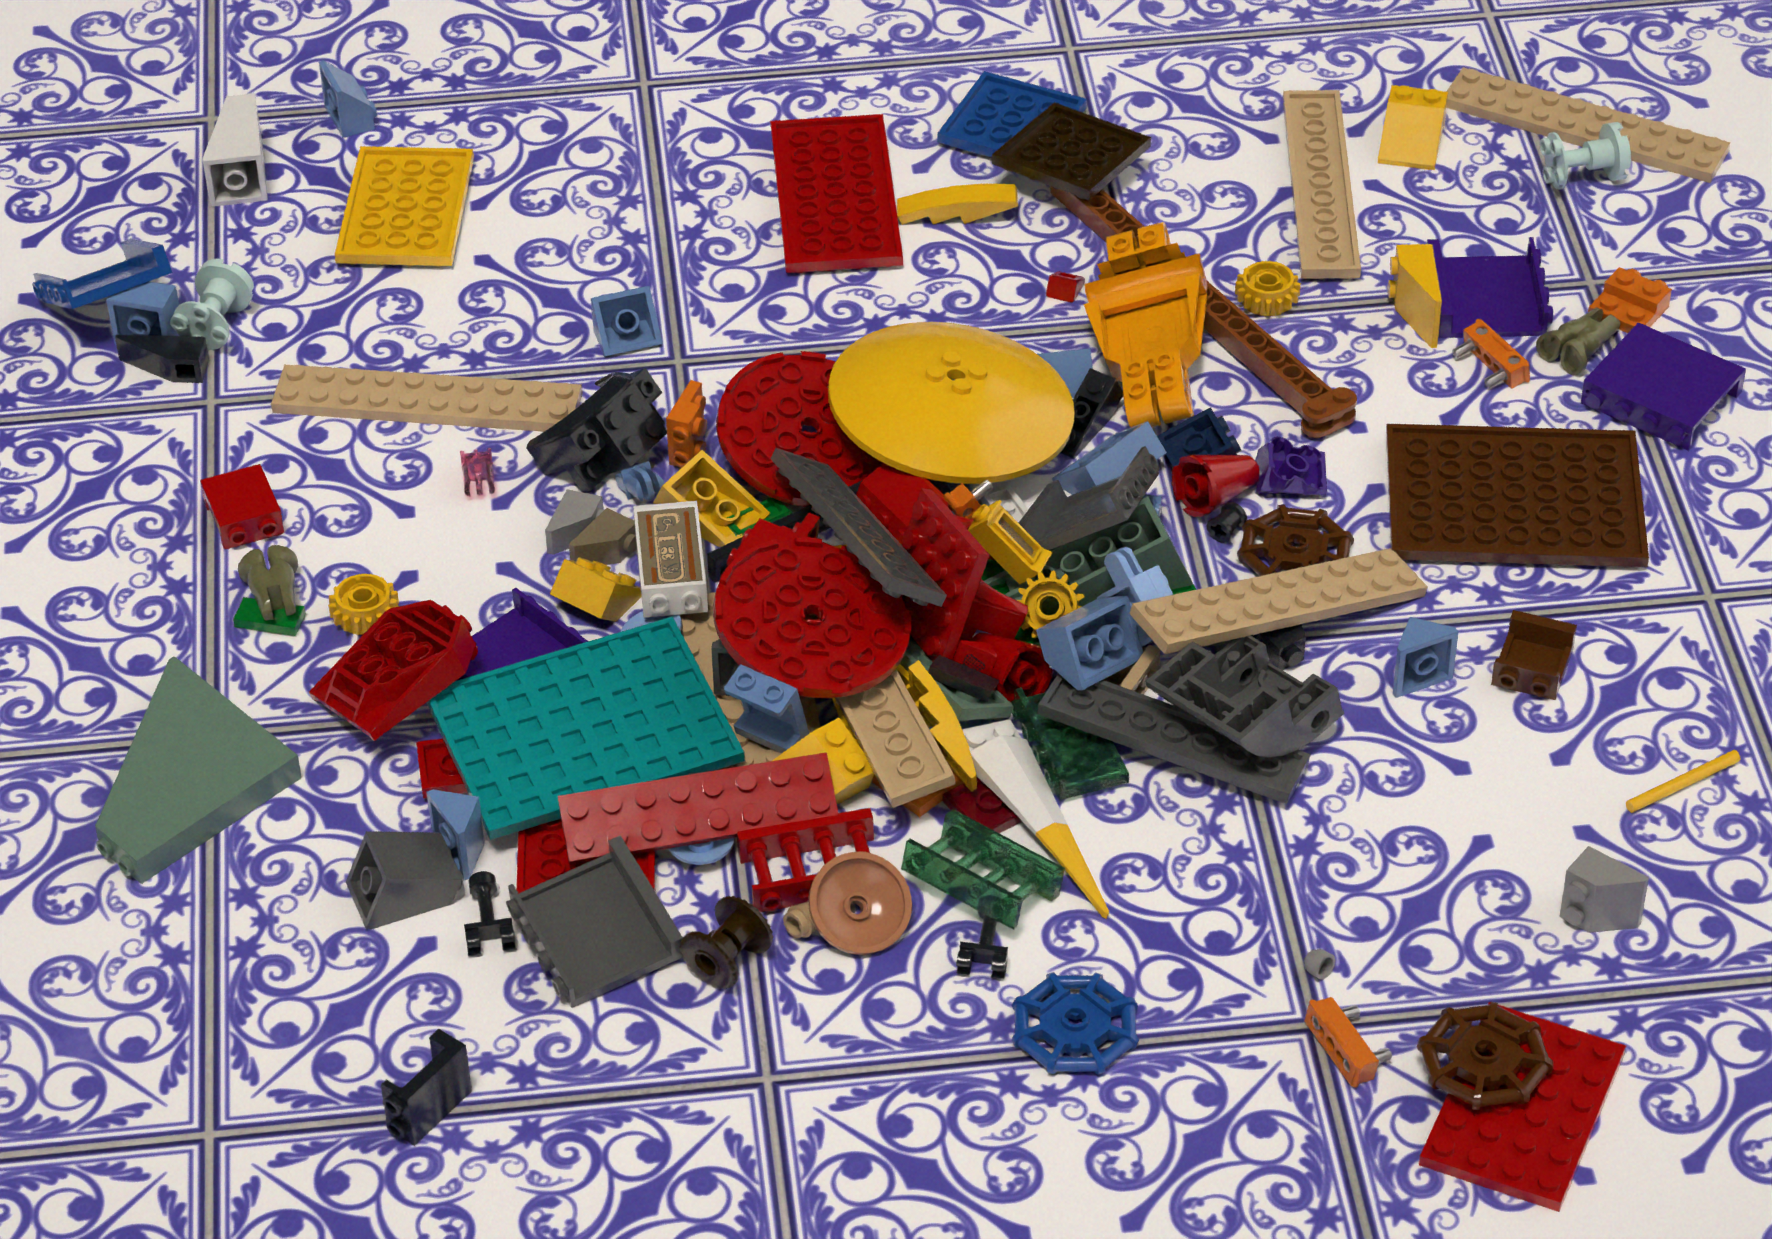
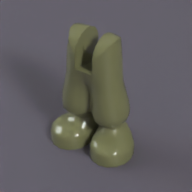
(1577, 340)
(271, 587)

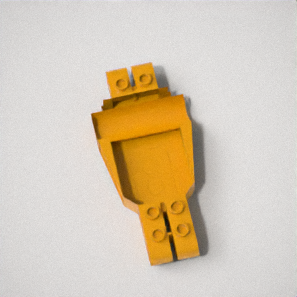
(1149, 321)

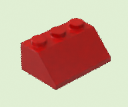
(892, 495)

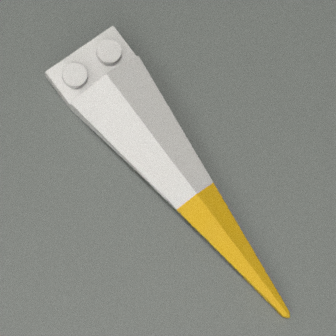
(1013, 774)

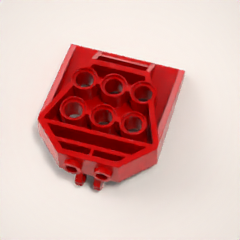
(397, 666)

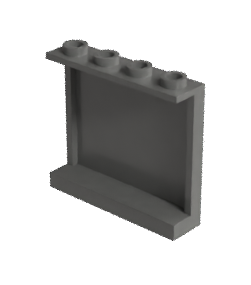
(1062, 519)
(597, 925)

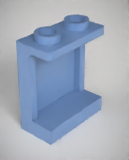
(771, 709)

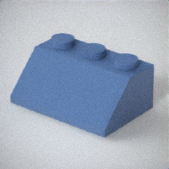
(1109, 458)
(1091, 641)

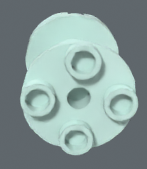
(1608, 152)
(220, 291)

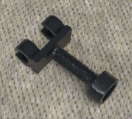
(482, 887)
(984, 951)

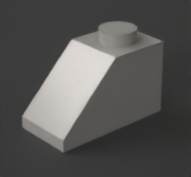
(571, 518)

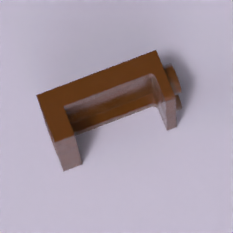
(1534, 655)

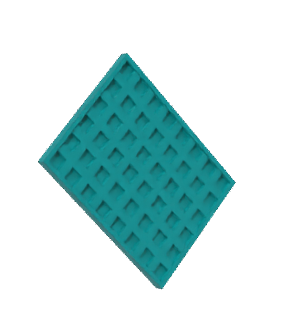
(582, 723)

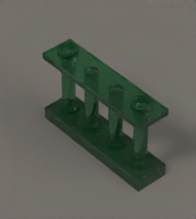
(992, 850)

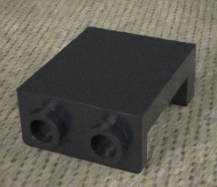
(431, 1093)

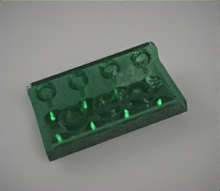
(1071, 758)

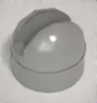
(1319, 963)

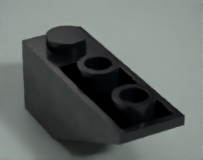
(169, 357)
(1093, 409)

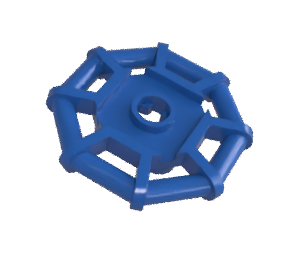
(1075, 1038)

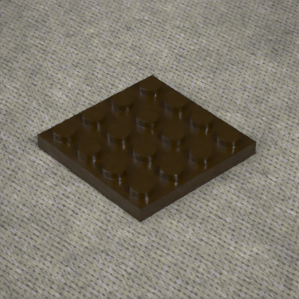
(1071, 151)

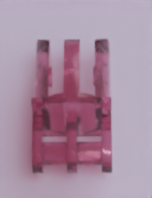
(477, 467)

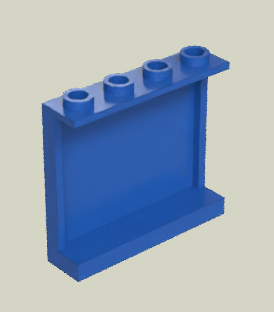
(142, 264)

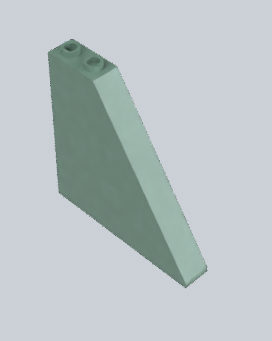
(188, 775)

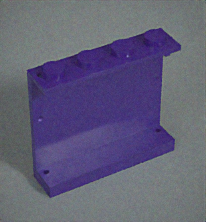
(1497, 289)
(1660, 384)
(519, 636)

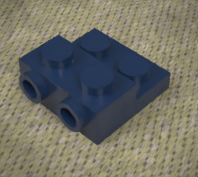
(1199, 436)

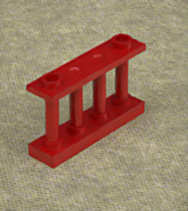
(795, 838)

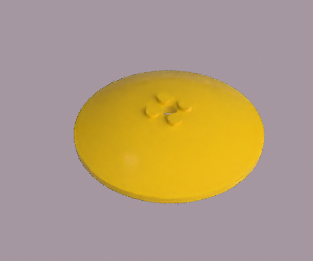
(990, 423)

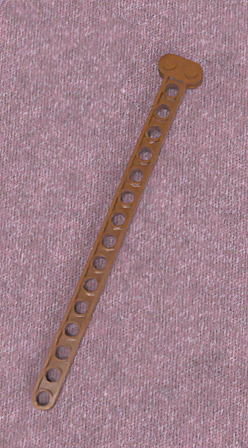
(1322, 408)

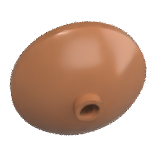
(871, 885)

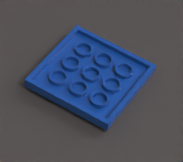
(997, 111)

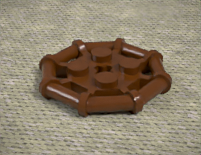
(1295, 527)
(1480, 1070)

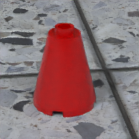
(1212, 480)
(1017, 665)

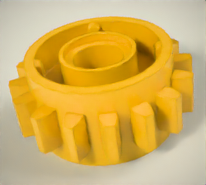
(1267, 288)
(1043, 589)
(361, 601)

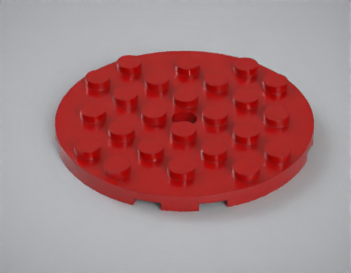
(767, 410)
(764, 626)

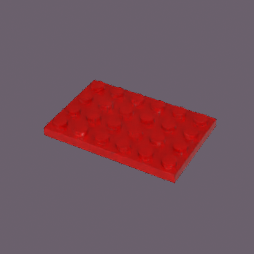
(1532, 1146)

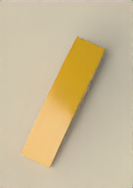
(967, 201)
(944, 724)

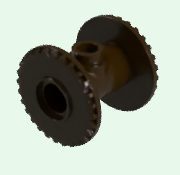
(713, 954)

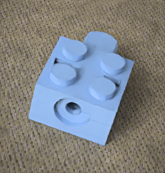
(1135, 583)

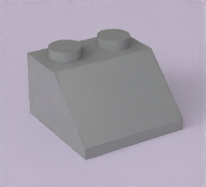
(1602, 893)

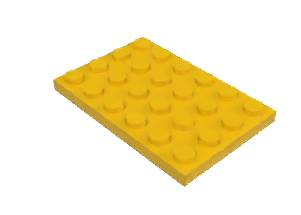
(405, 206)

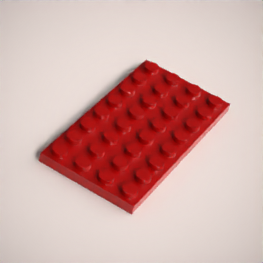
(835, 193)

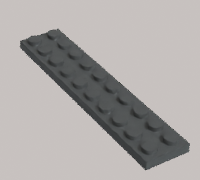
(858, 529)

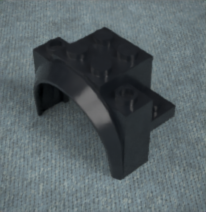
(603, 432)

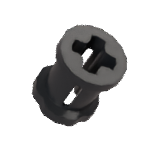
(1230, 518)

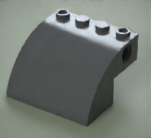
(1248, 697)

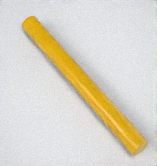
(1682, 781)

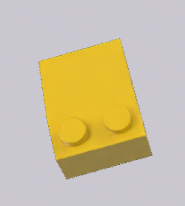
(1413, 127)
(1416, 289)
(716, 498)
(846, 759)

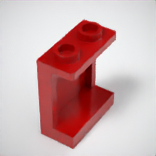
(242, 506)

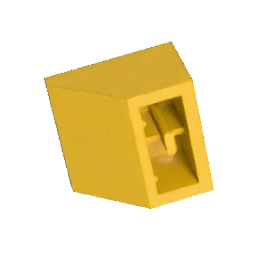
(595, 588)

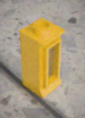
(1008, 542)

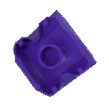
(1290, 469)

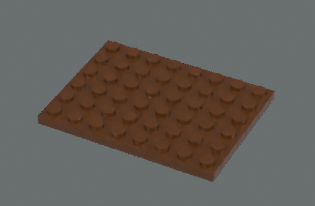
(1515, 495)

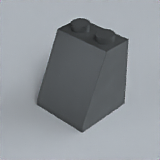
(402, 876)

